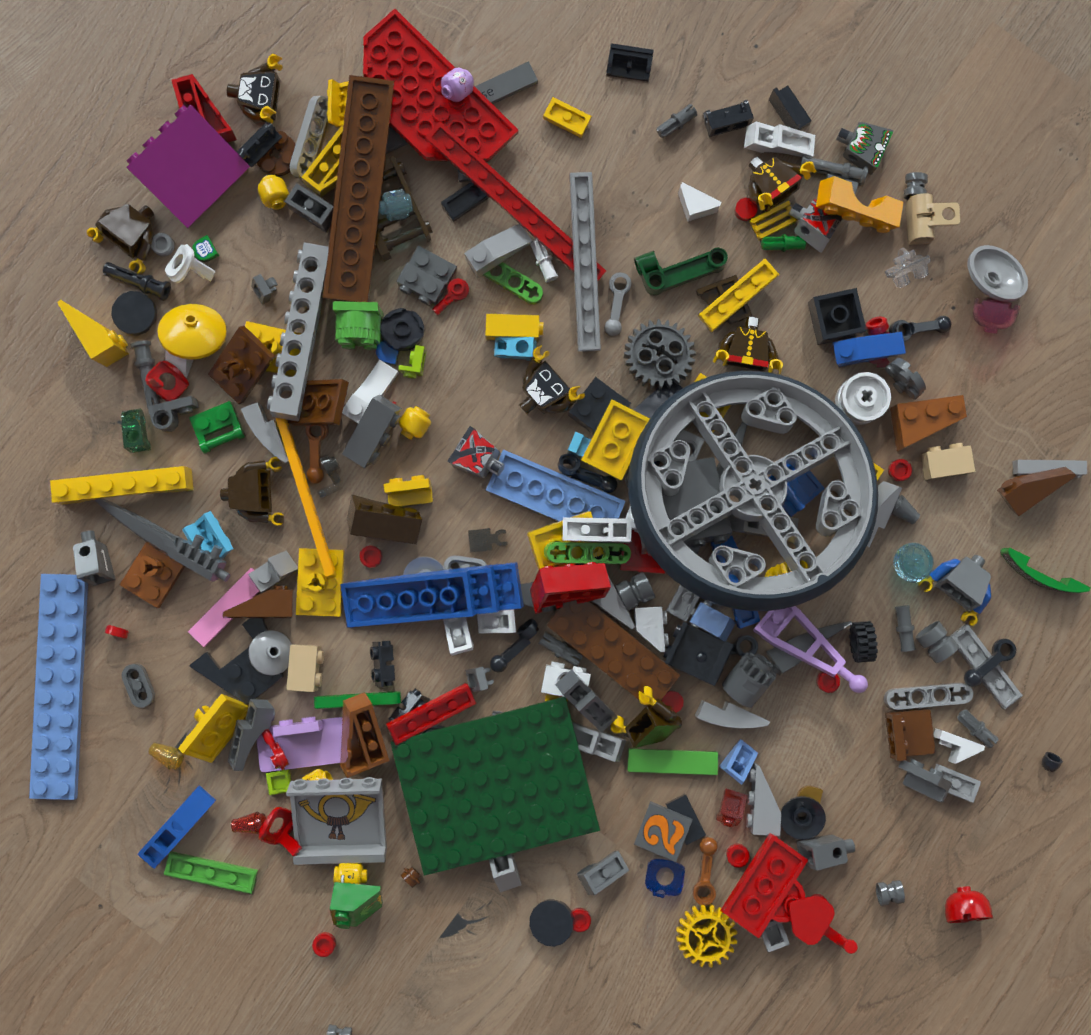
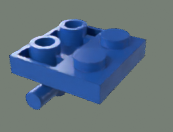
(800, 491)

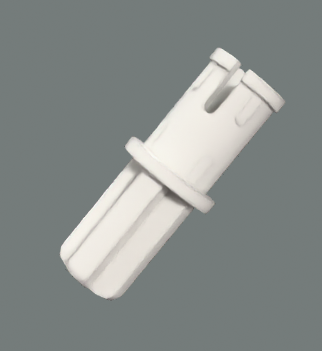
(544, 261)

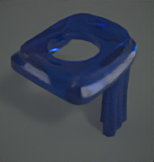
(659, 890)

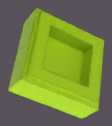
(278, 781)

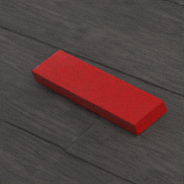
(431, 713)

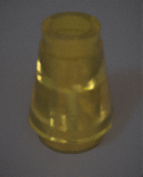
(166, 755)

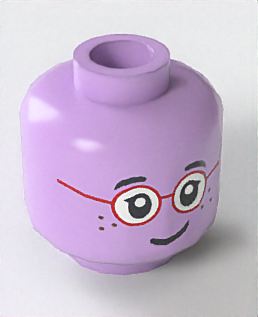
(457, 84)

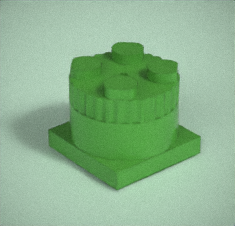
(358, 324)

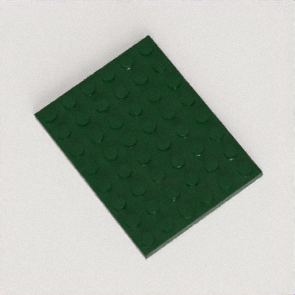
(495, 786)

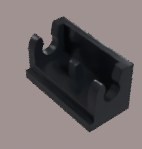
(629, 62)
(728, 118)

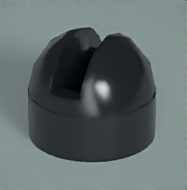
(1051, 761)

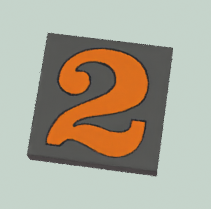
(663, 831)

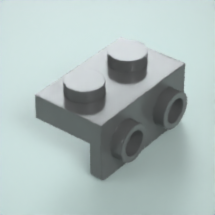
(926, 782)

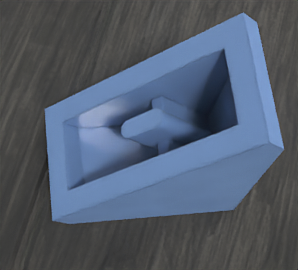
(713, 621)
(739, 761)

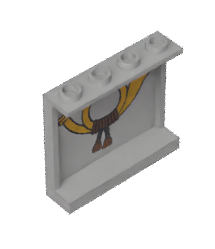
(338, 820)

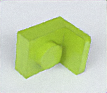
(417, 359)

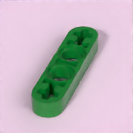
(376, 698)

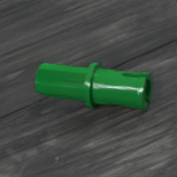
(783, 243)

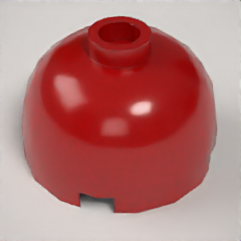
(967, 906)

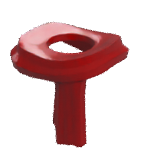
(153, 381)
(282, 835)

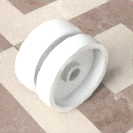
(875, 395)

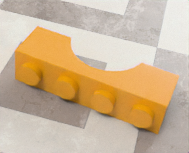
(838, 198)

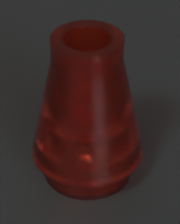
(249, 823)

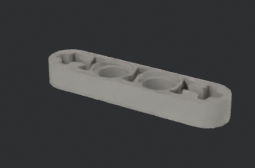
(315, 112)
(928, 696)

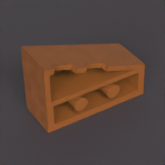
(922, 418)
(361, 737)

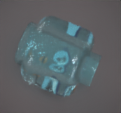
(396, 205)

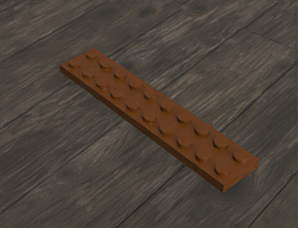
(358, 189)

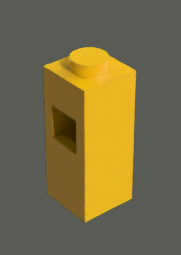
(513, 326)

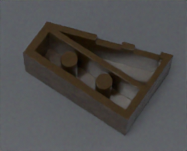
(383, 520)

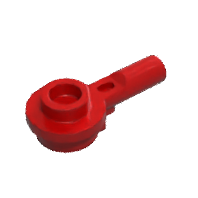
(457, 290)
(279, 758)

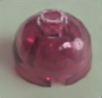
(994, 314)

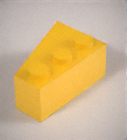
(323, 172)

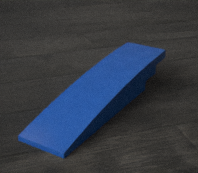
(432, 595)

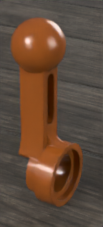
(315, 473)
(708, 847)

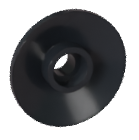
(806, 826)

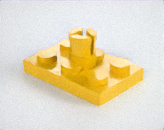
(271, 338)
(615, 440)
(554, 533)
(315, 591)
(214, 728)

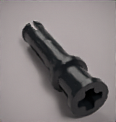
(146, 283)

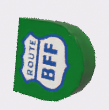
(204, 249)

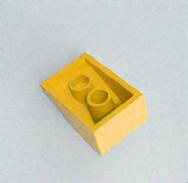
(99, 342)

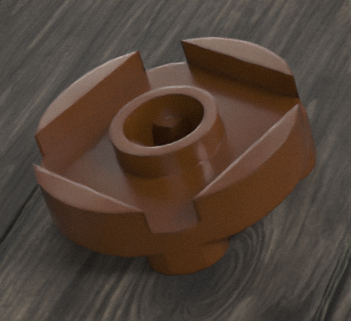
(279, 166)

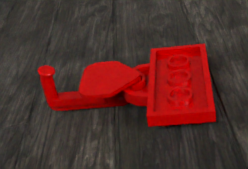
(768, 893)

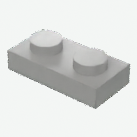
(962, 785)

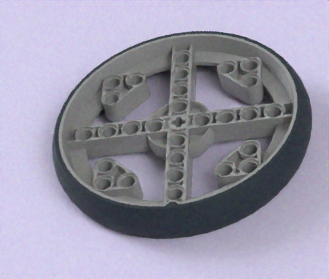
(793, 401)

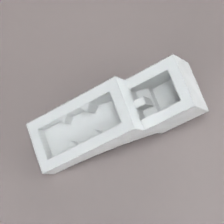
(779, 139)
(375, 384)

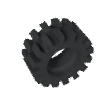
(863, 642)

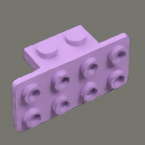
(303, 743)

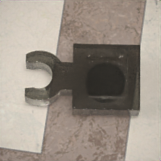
(482, 539)

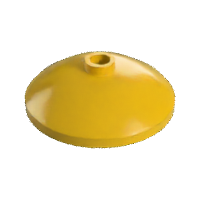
(192, 331)

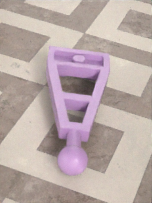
(775, 622)

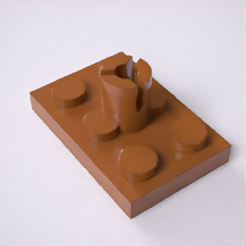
(152, 575)

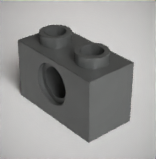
(310, 207)

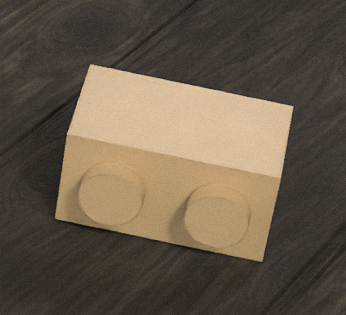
(947, 462)
(304, 668)

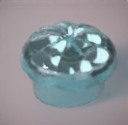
(913, 562)

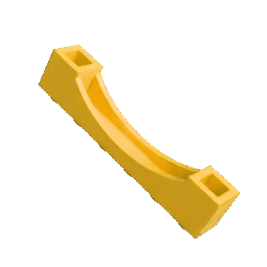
(121, 484)

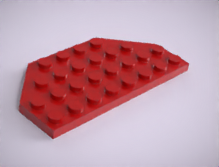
(403, 55)

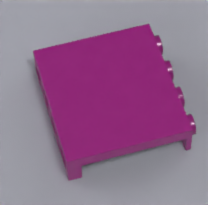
(187, 165)

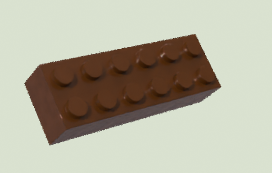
(612, 649)

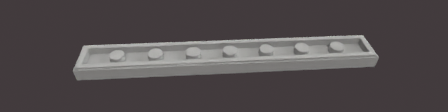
(584, 261)

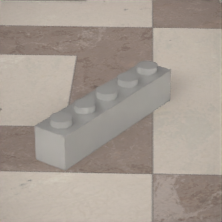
(1025, 467)

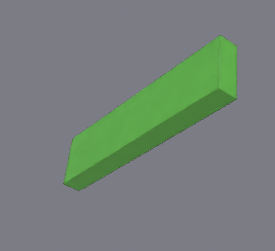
(672, 761)
(211, 872)

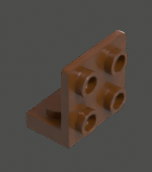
(910, 733)

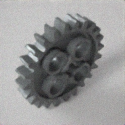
(650, 370)

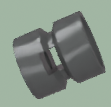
(635, 591)
(935, 639)

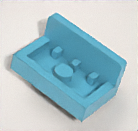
(209, 528)

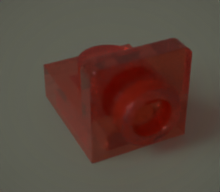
(731, 808)

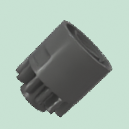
(749, 679)

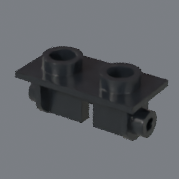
(259, 144)
(381, 671)
(411, 701)

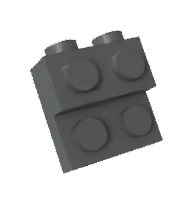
(426, 276)

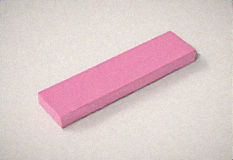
(213, 622)

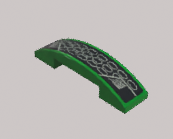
(1019, 563)

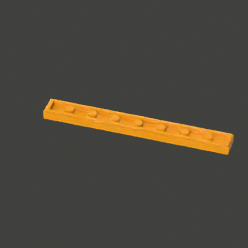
(306, 498)

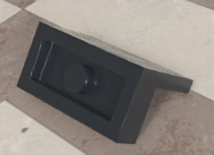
(789, 108)

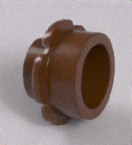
(411, 876)

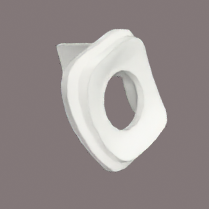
(186, 255)

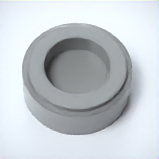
(162, 244)

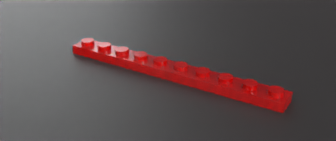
(504, 194)

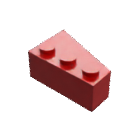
(190, 92)
(569, 583)

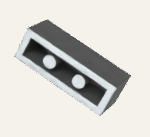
(372, 431)

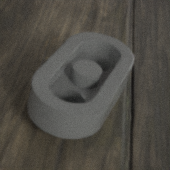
(137, 686)

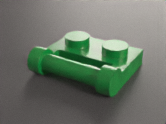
(216, 420)

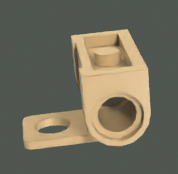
(924, 216)

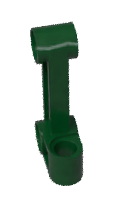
(679, 273)

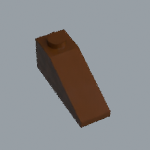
(1028, 490)
(270, 604)

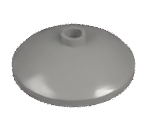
(997, 273)

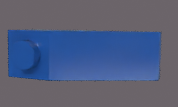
(868, 348)

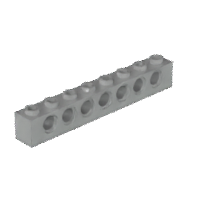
(291, 407)

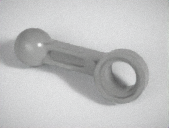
(613, 325)

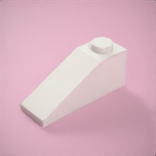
(597, 530)

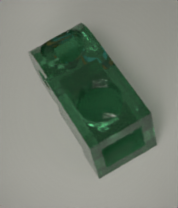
(134, 431)

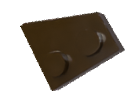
(715, 290)

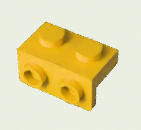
(336, 102)
(410, 492)

